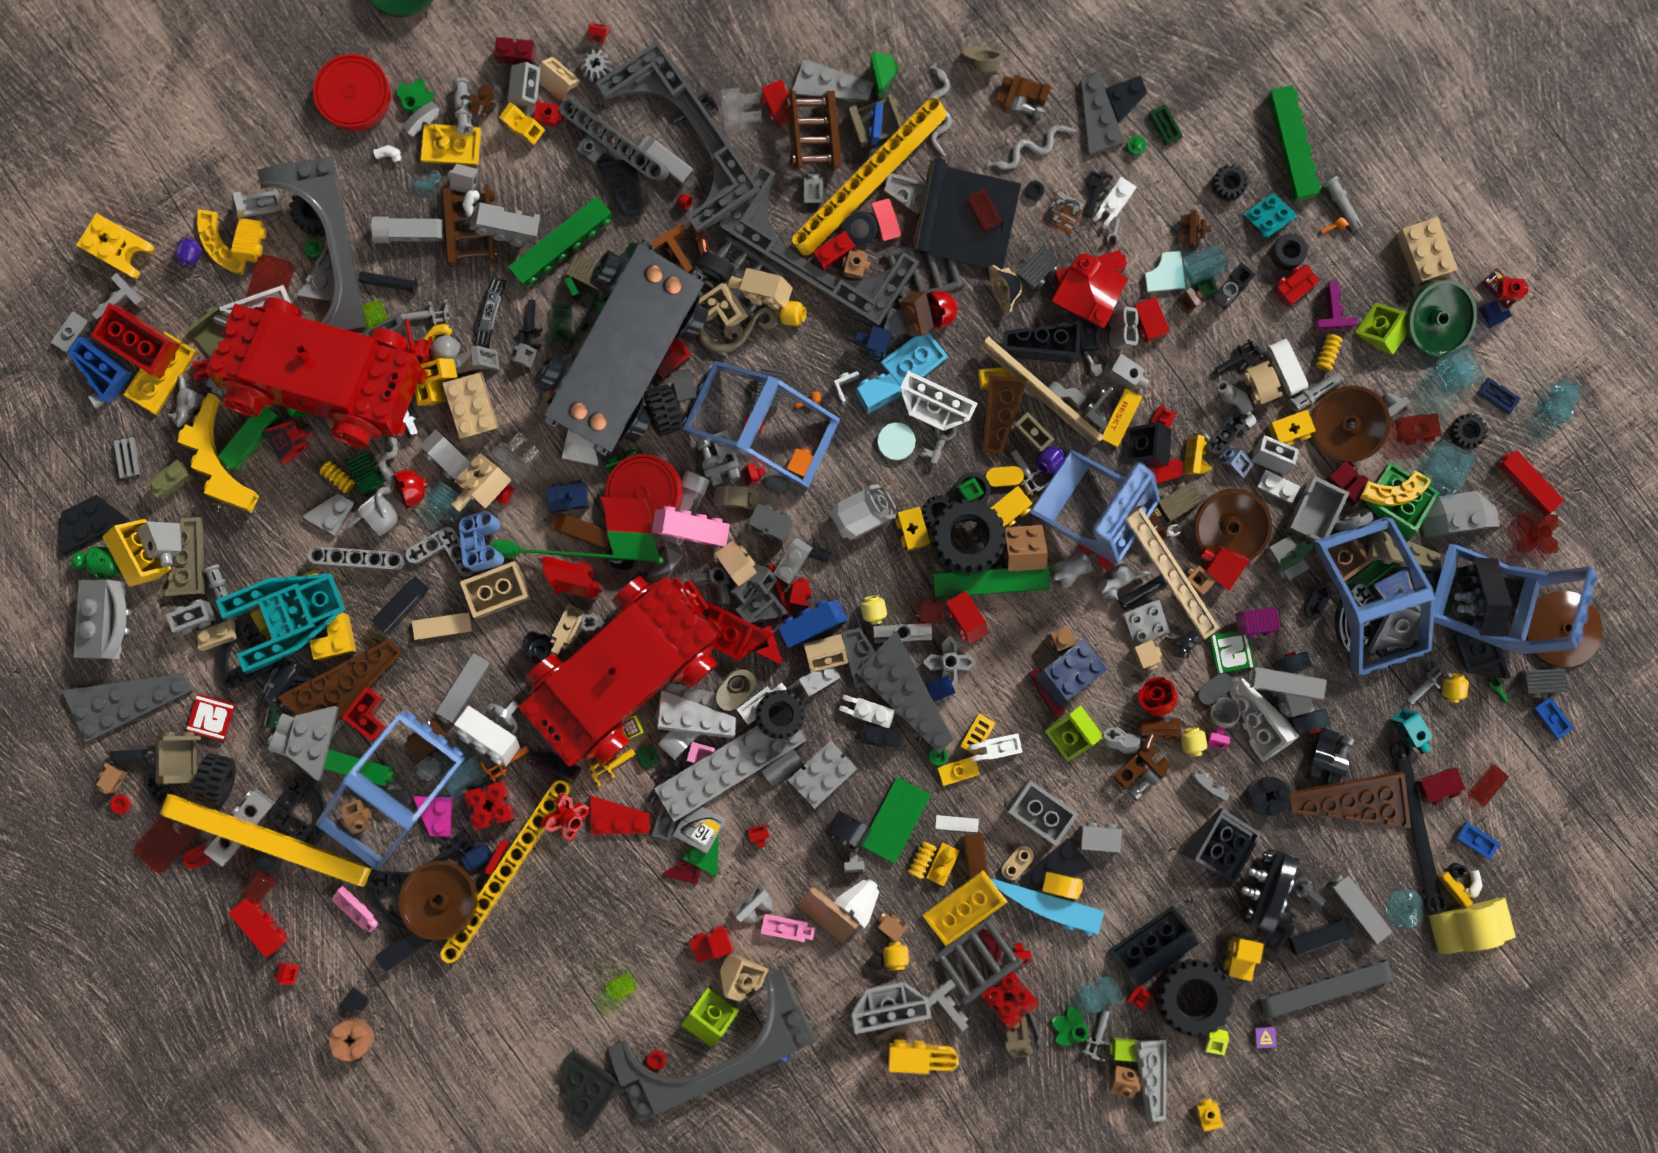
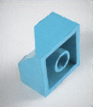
(878, 392)

